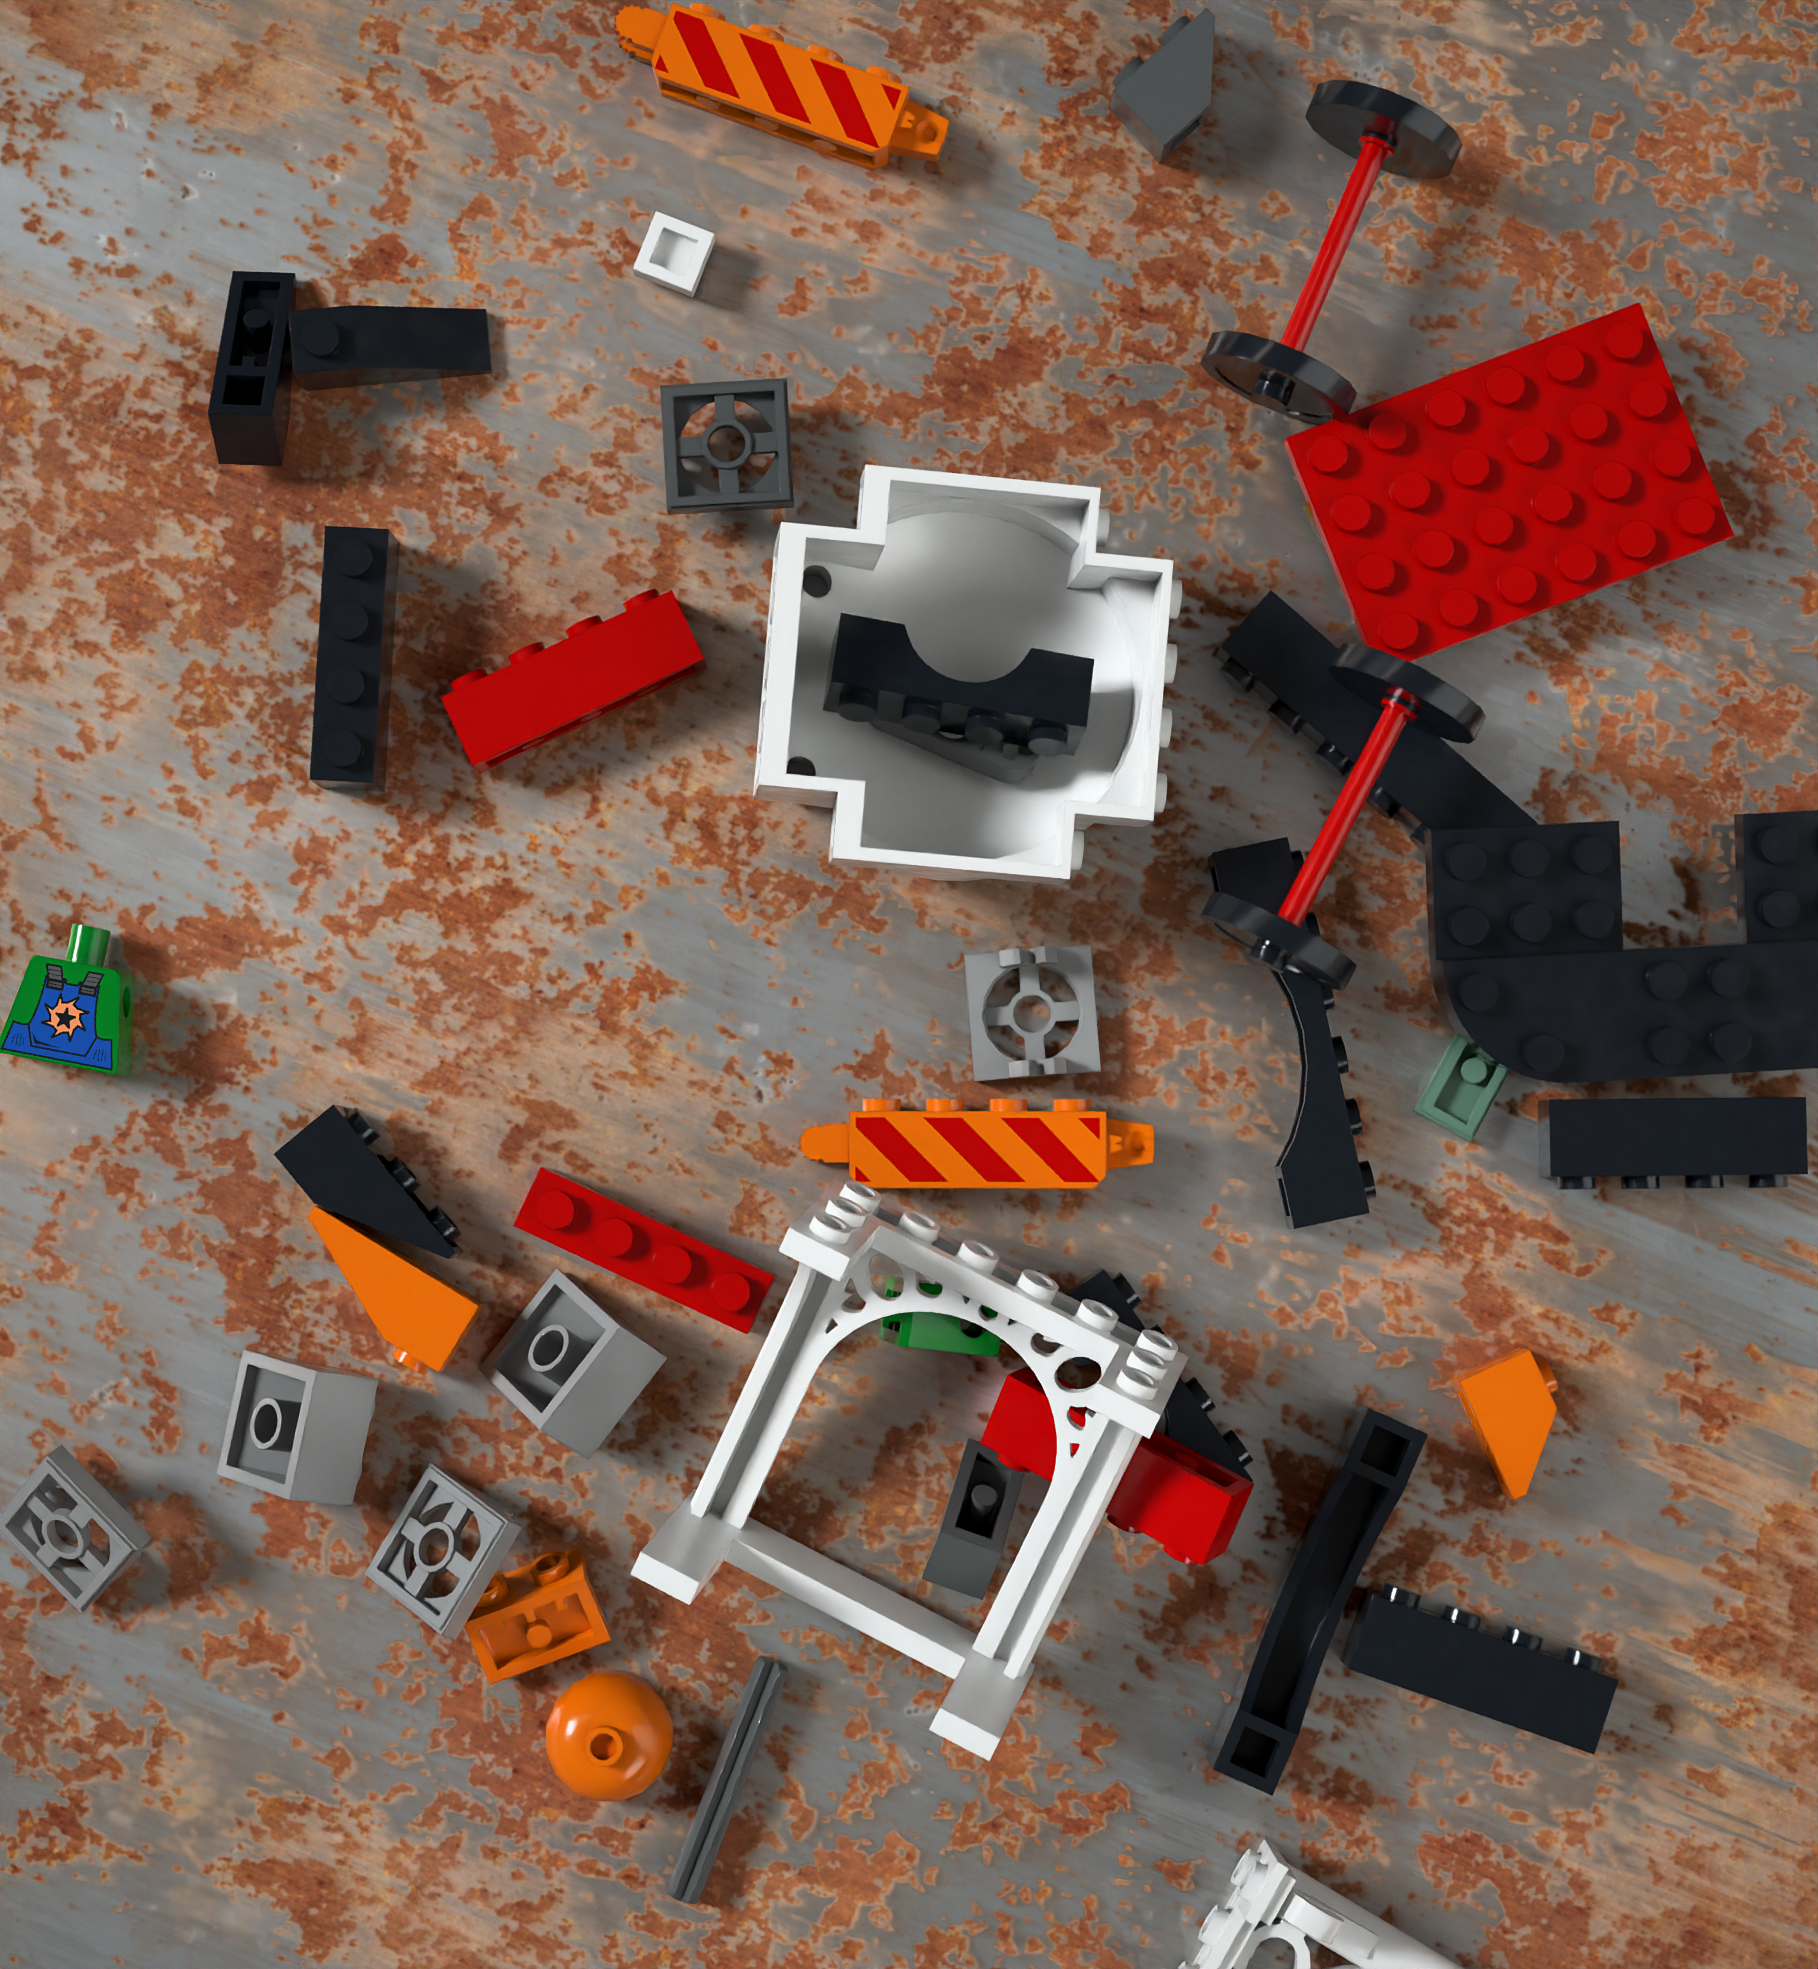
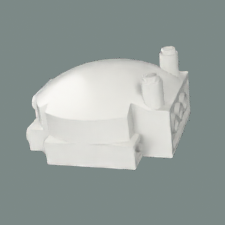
(978, 581)

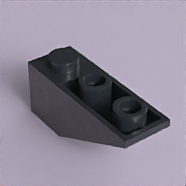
(350, 1175)

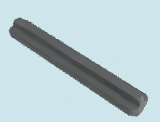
(727, 1780)

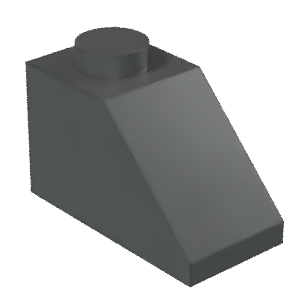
(973, 1522)

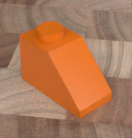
(1510, 1414)

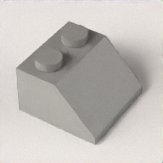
(572, 1364)
(297, 1428)

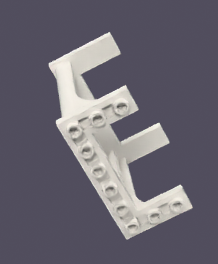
(837, 1243)

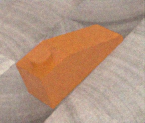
(404, 1299)

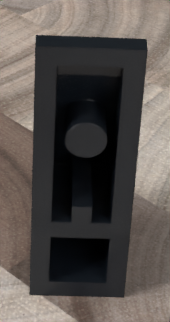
(386, 345)
(254, 370)

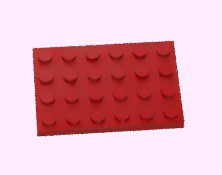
(1509, 488)

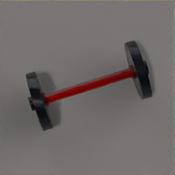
(1381, 134)
(1405, 697)

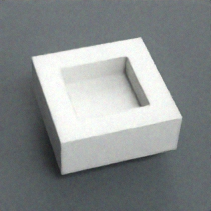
(674, 254)

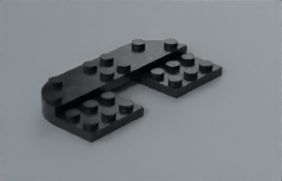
(1539, 970)

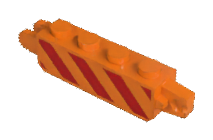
(780, 87)
(980, 1147)

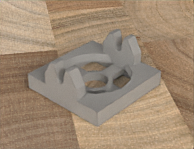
(1076, 968)
(49, 1552)
(392, 1561)

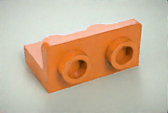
(536, 1616)

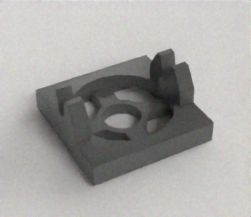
(684, 400)

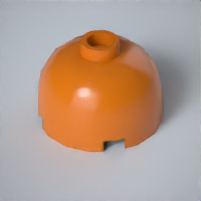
(609, 1735)

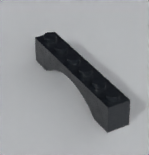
(1319, 1162)
(1296, 1634)

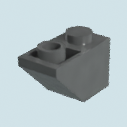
(1172, 90)

